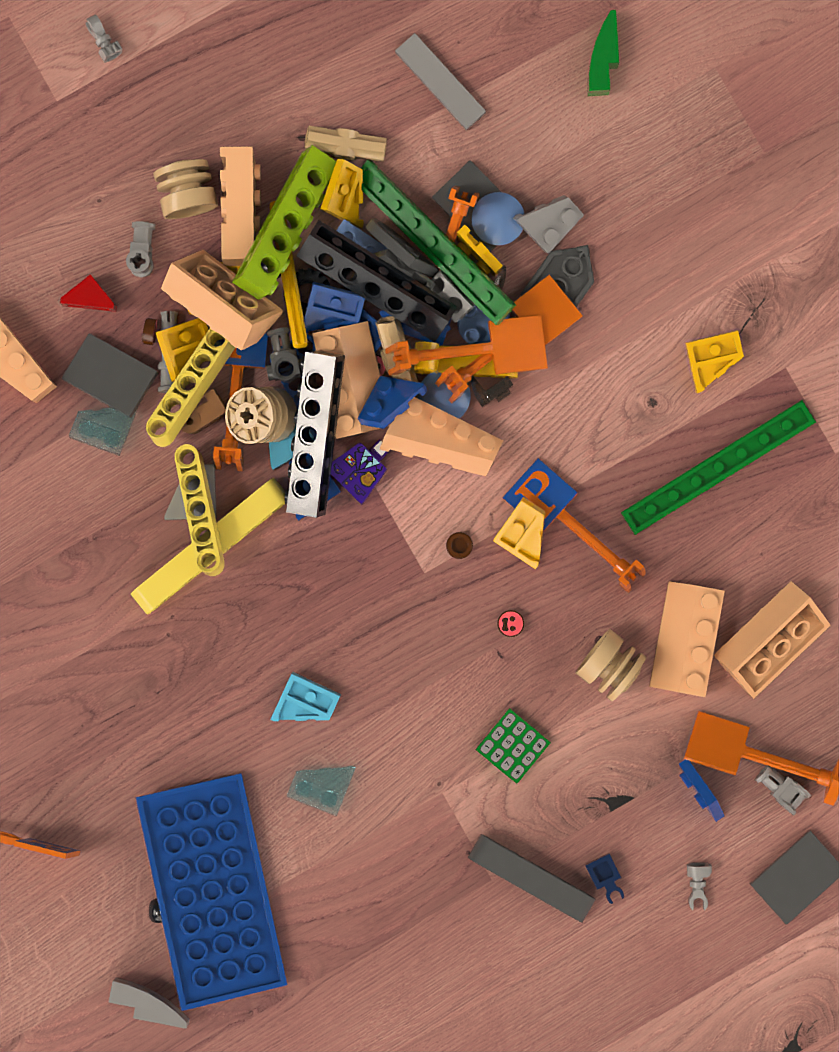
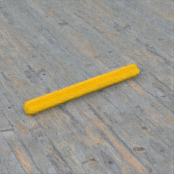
(293, 301)

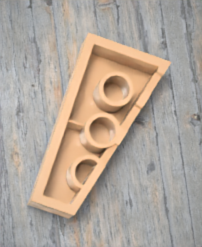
(239, 203)
(20, 367)
(441, 438)

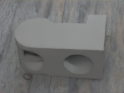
(450, 292)

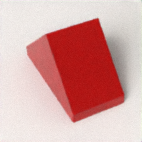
(88, 295)

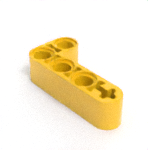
(441, 365)

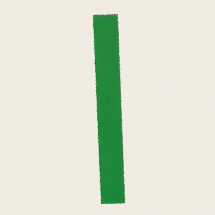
(435, 244)
(718, 467)

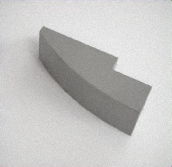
(147, 1003)

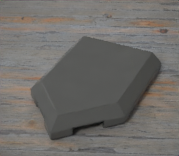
(569, 269)

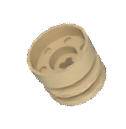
(186, 194)
(260, 414)
(611, 665)

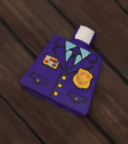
(360, 470)

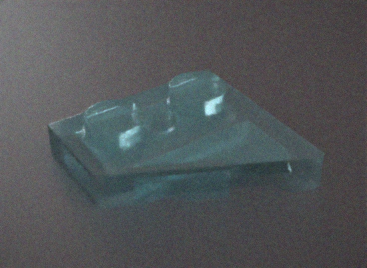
(102, 429)
(321, 788)

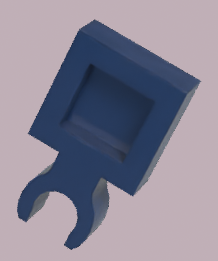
(603, 874)

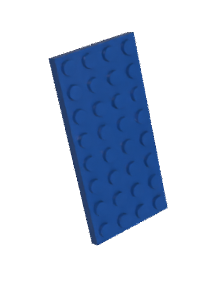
(211, 891)

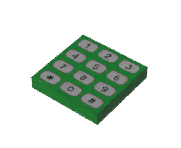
(513, 746)

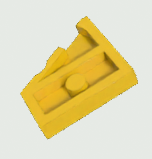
(345, 193)
(470, 245)
(180, 343)
(712, 357)
(523, 532)

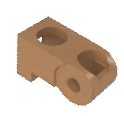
(205, 414)

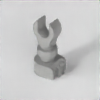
(108, 50)
(698, 872)

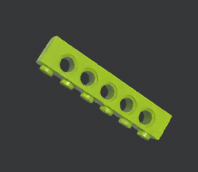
(250, 274)

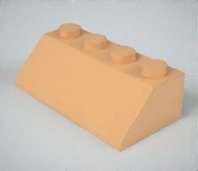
(208, 293)
(359, 372)
(687, 638)
(772, 639)

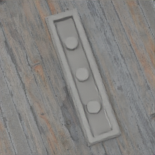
(440, 81)

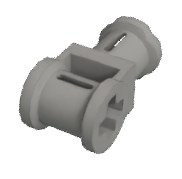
(141, 248)
(786, 791)

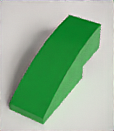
(604, 57)

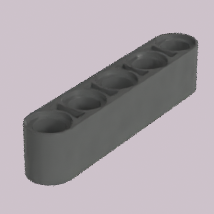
(531, 878)

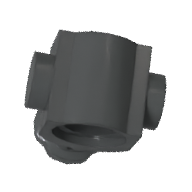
(283, 355)

